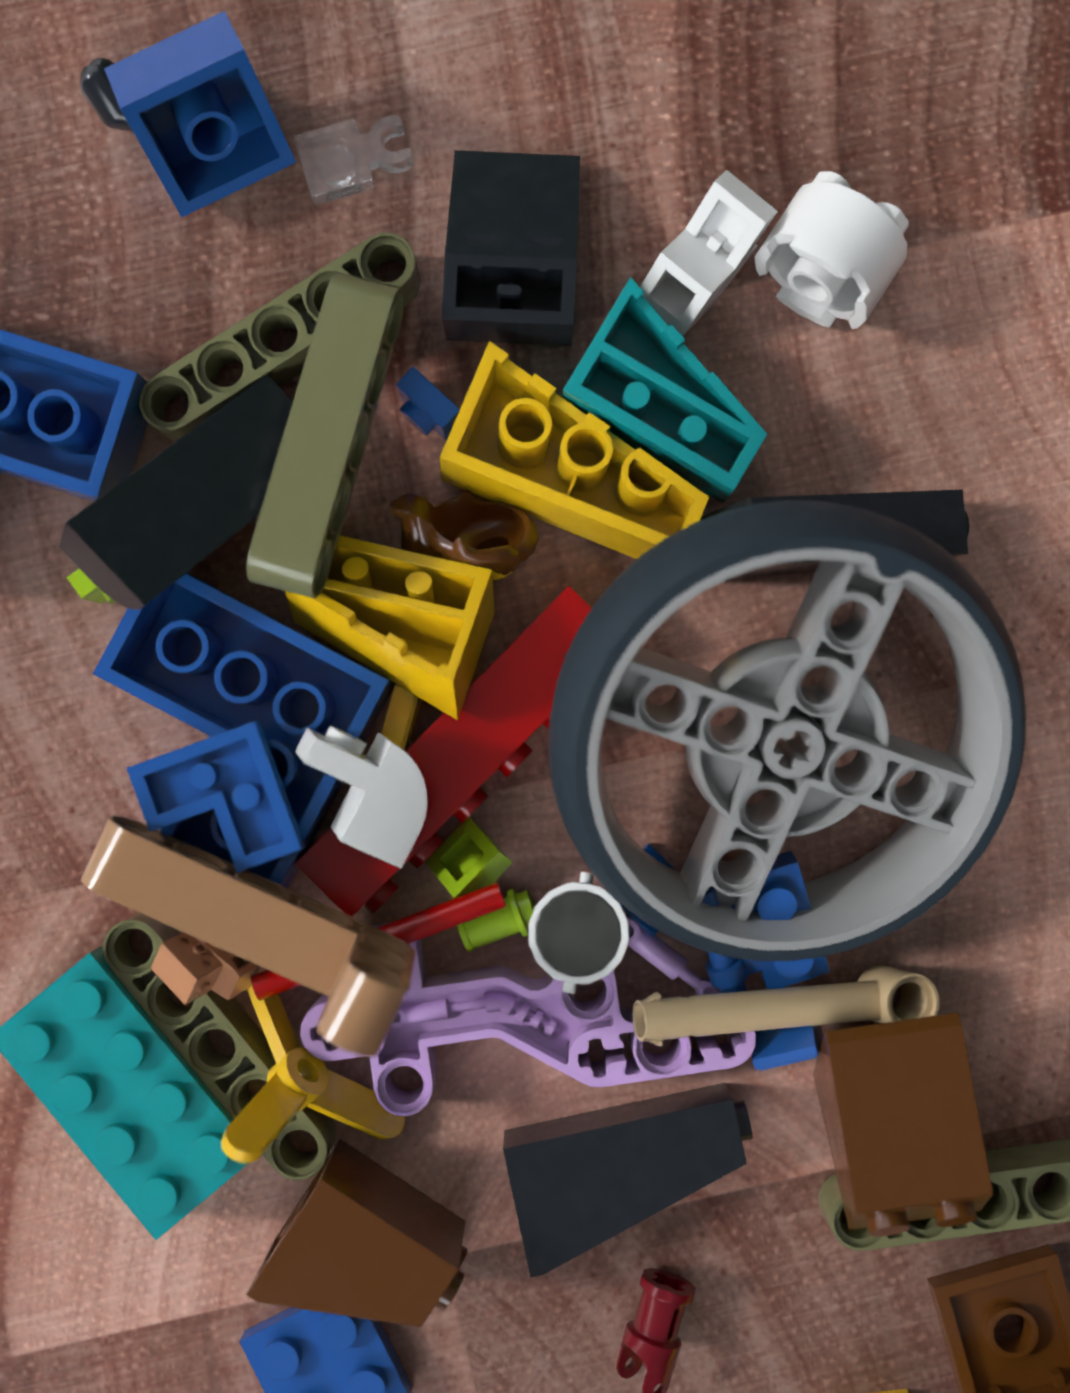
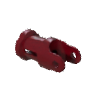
(654, 1332)

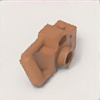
(196, 967)

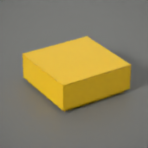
(401, 717)

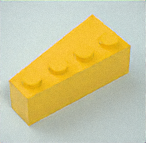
(559, 465)

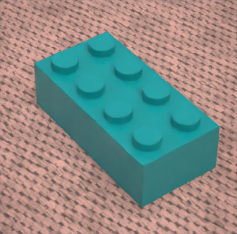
(121, 1093)

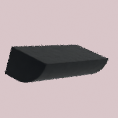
(181, 500)

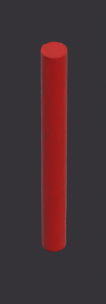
(407, 929)

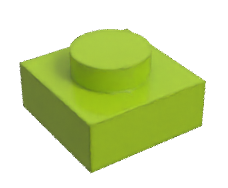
(468, 860)

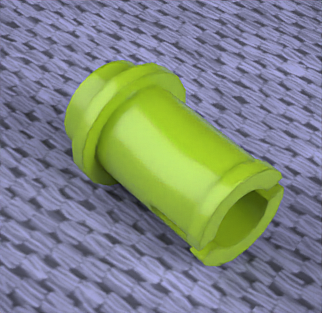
(499, 923)

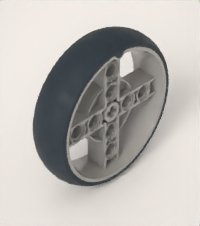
(947, 805)

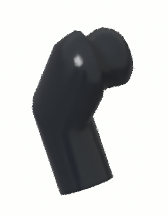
(99, 94)

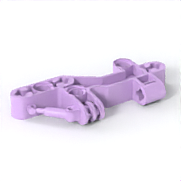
(532, 1018)

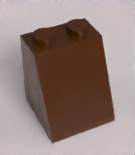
(903, 1123)
(363, 1247)

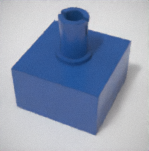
(200, 114)

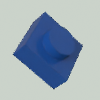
(425, 404)

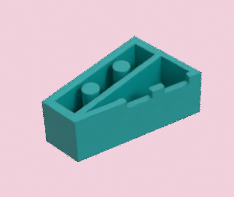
(663, 398)

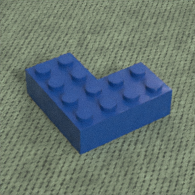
(67, 418)
(233, 665)

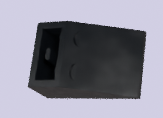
(511, 248)

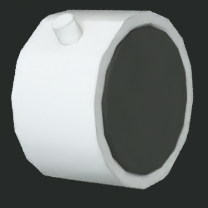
(578, 933)

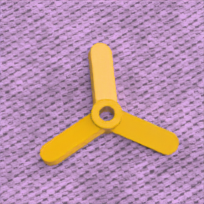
(298, 1083)

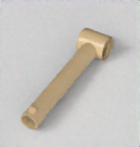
(787, 1007)

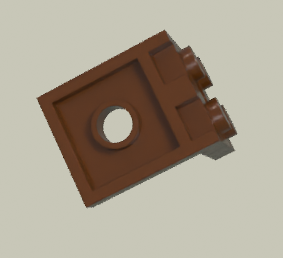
(974, 1301)

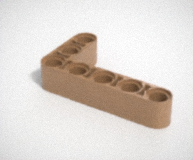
(262, 922)

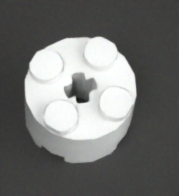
(834, 251)

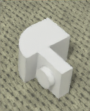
(707, 253)
(385, 794)

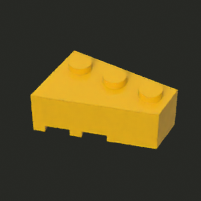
(404, 617)

